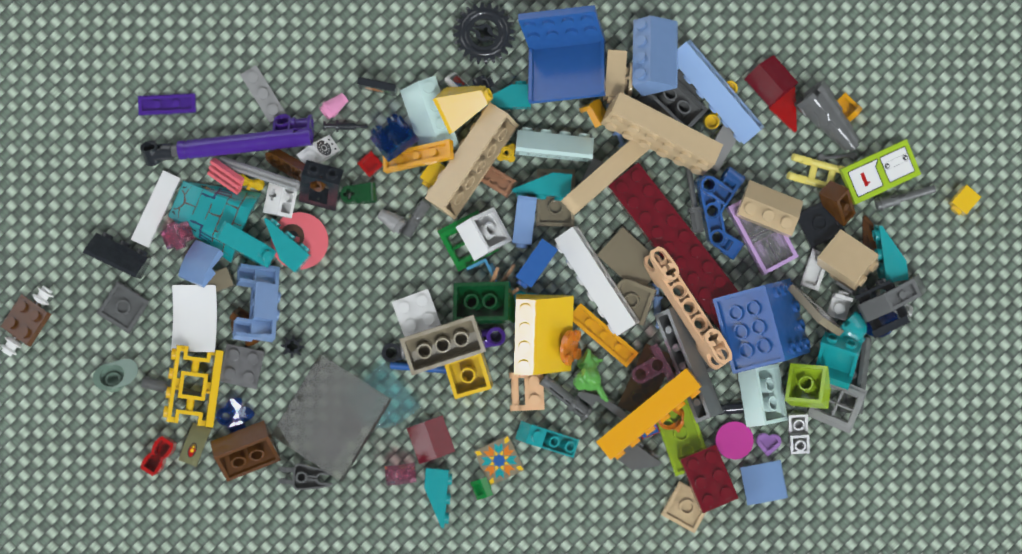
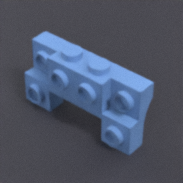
(263, 303)

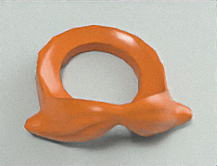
(677, 425)

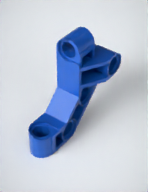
(719, 195)

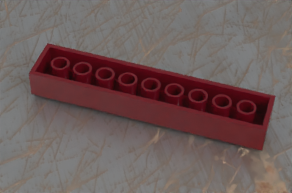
(667, 229)

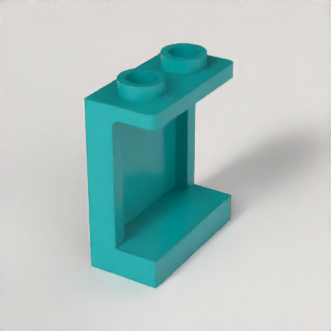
(840, 357)

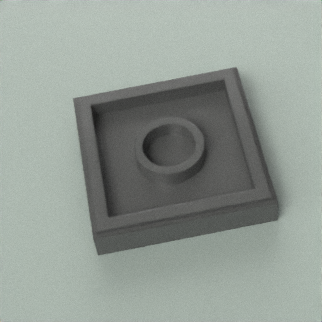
(123, 307)

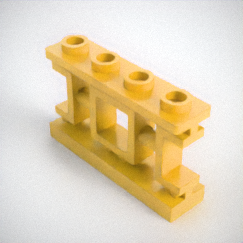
(210, 388)

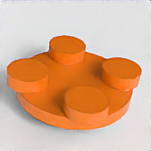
(569, 347)

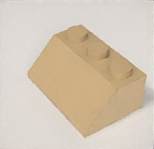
(769, 209)

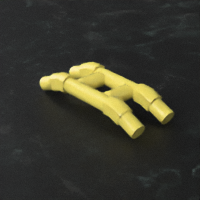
(814, 165)

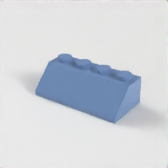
(654, 55)

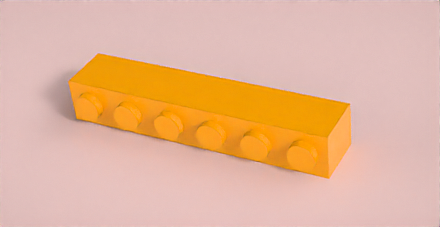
(649, 413)

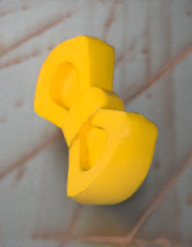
(250, 183)

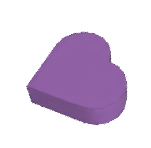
(768, 443)

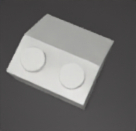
(483, 233)

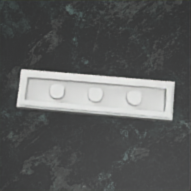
(156, 209)

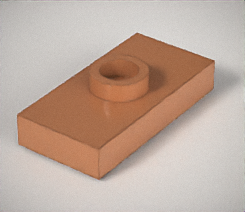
(499, 181)

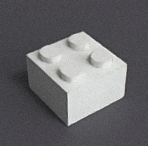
(416, 313)

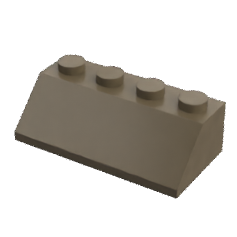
(443, 344)

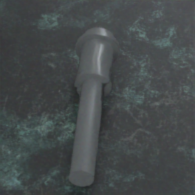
(895, 199)
(159, 385)

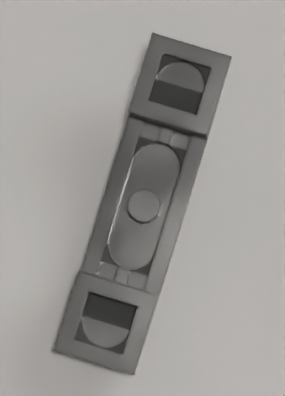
(591, 400)

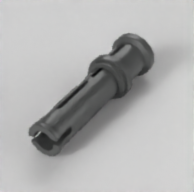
(573, 402)

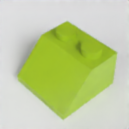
(808, 386)

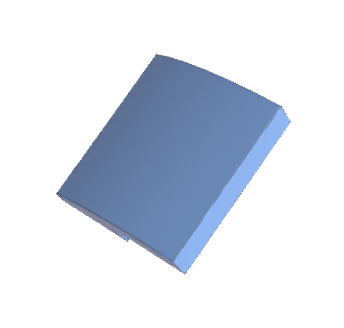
(199, 263)
(764, 482)

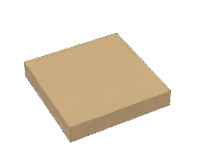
(683, 508)

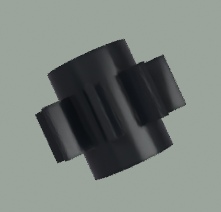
(482, 81)
(289, 350)

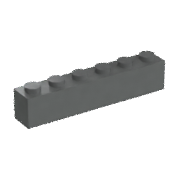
(685, 355)

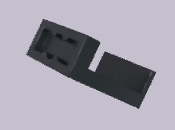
(330, 176)
(879, 329)

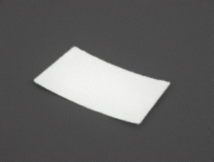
(194, 317)

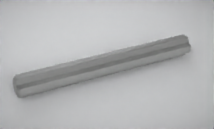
(261, 174)

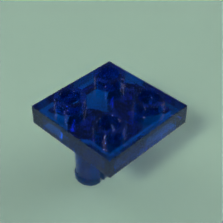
(393, 137)

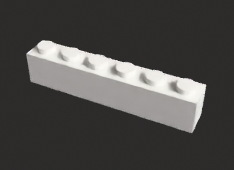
(596, 280)

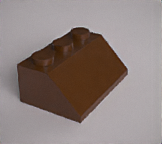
(245, 451)

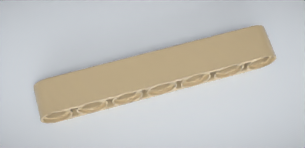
(603, 176)

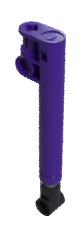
(286, 133)

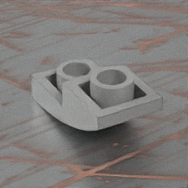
(798, 433)

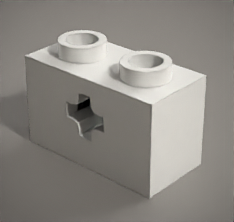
(279, 201)

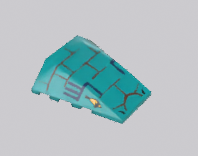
(208, 208)

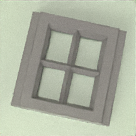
(835, 421)

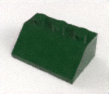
(486, 300)

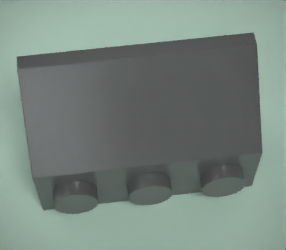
(677, 104)

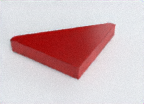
(785, 110)

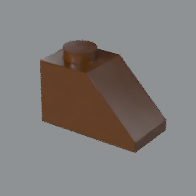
(837, 202)

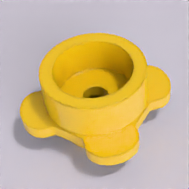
(507, 157)

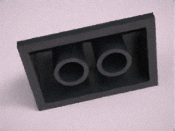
(118, 254)

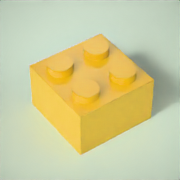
(469, 376)

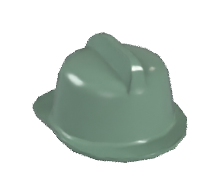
(115, 375)

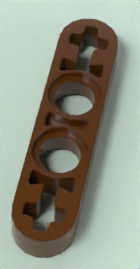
(290, 166)

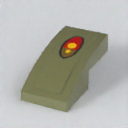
(195, 444)

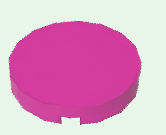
(734, 440)

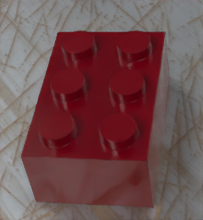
(708, 478)

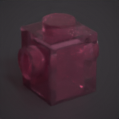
(177, 235)
(404, 474)

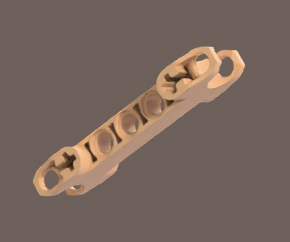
(708, 340)

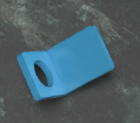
(490, 267)

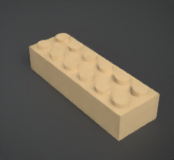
(661, 134)
(471, 160)

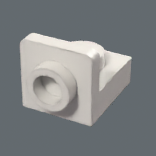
(839, 305)

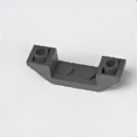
(892, 299)

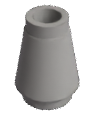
(392, 221)

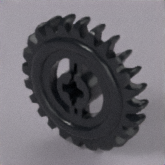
(500, 41)

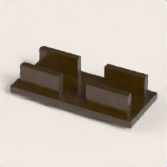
(637, 393)

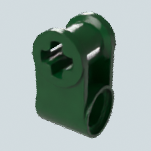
(363, 193)

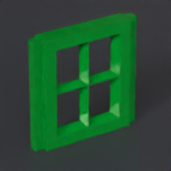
(448, 231)

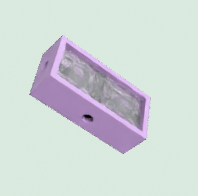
(765, 246)

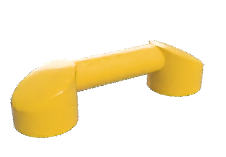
(711, 120)

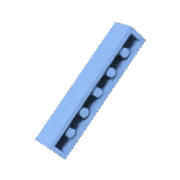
(718, 93)

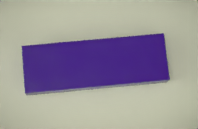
(167, 104)

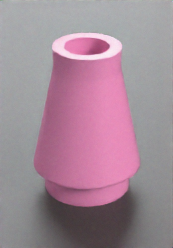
(332, 106)

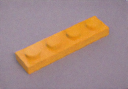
(420, 156)
(603, 336)

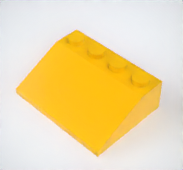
(539, 332)

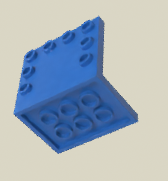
(564, 54)
(762, 326)

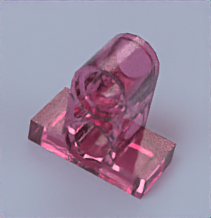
(647, 366)

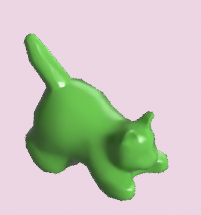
(589, 376)

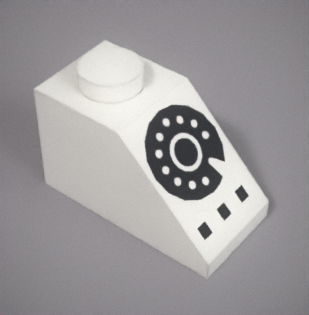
(319, 151)

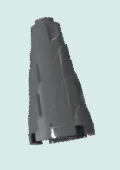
(827, 115)

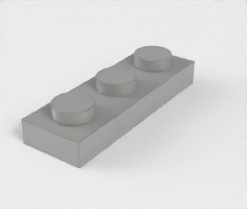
(262, 93)

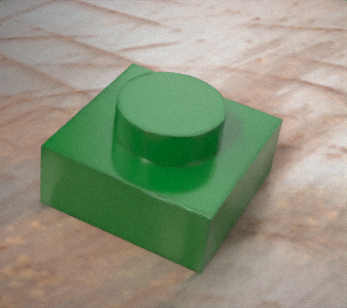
(481, 488)

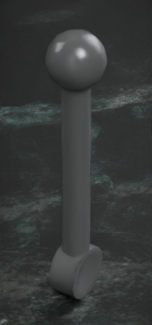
(821, 157)

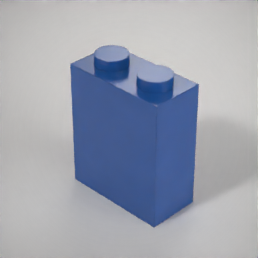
(535, 264)

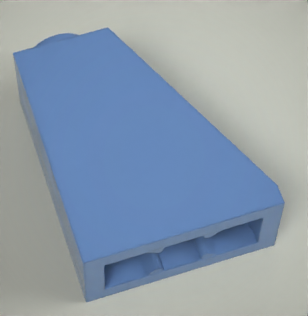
(524, 221)

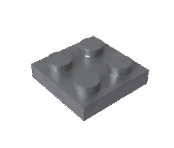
(241, 366)

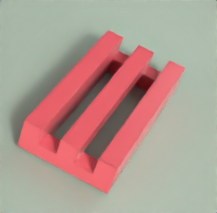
(225, 176)

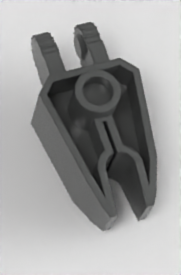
(304, 477)

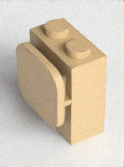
(617, 75)
(848, 260)

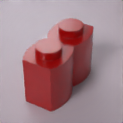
(156, 460)

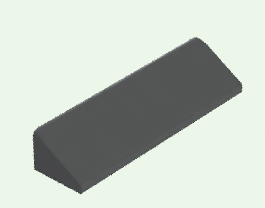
(860, 376)

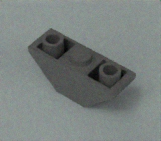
(638, 458)

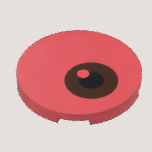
(309, 232)

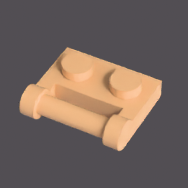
(533, 392)

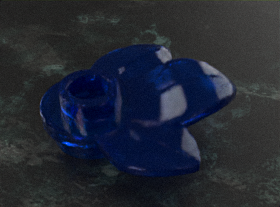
(237, 413)

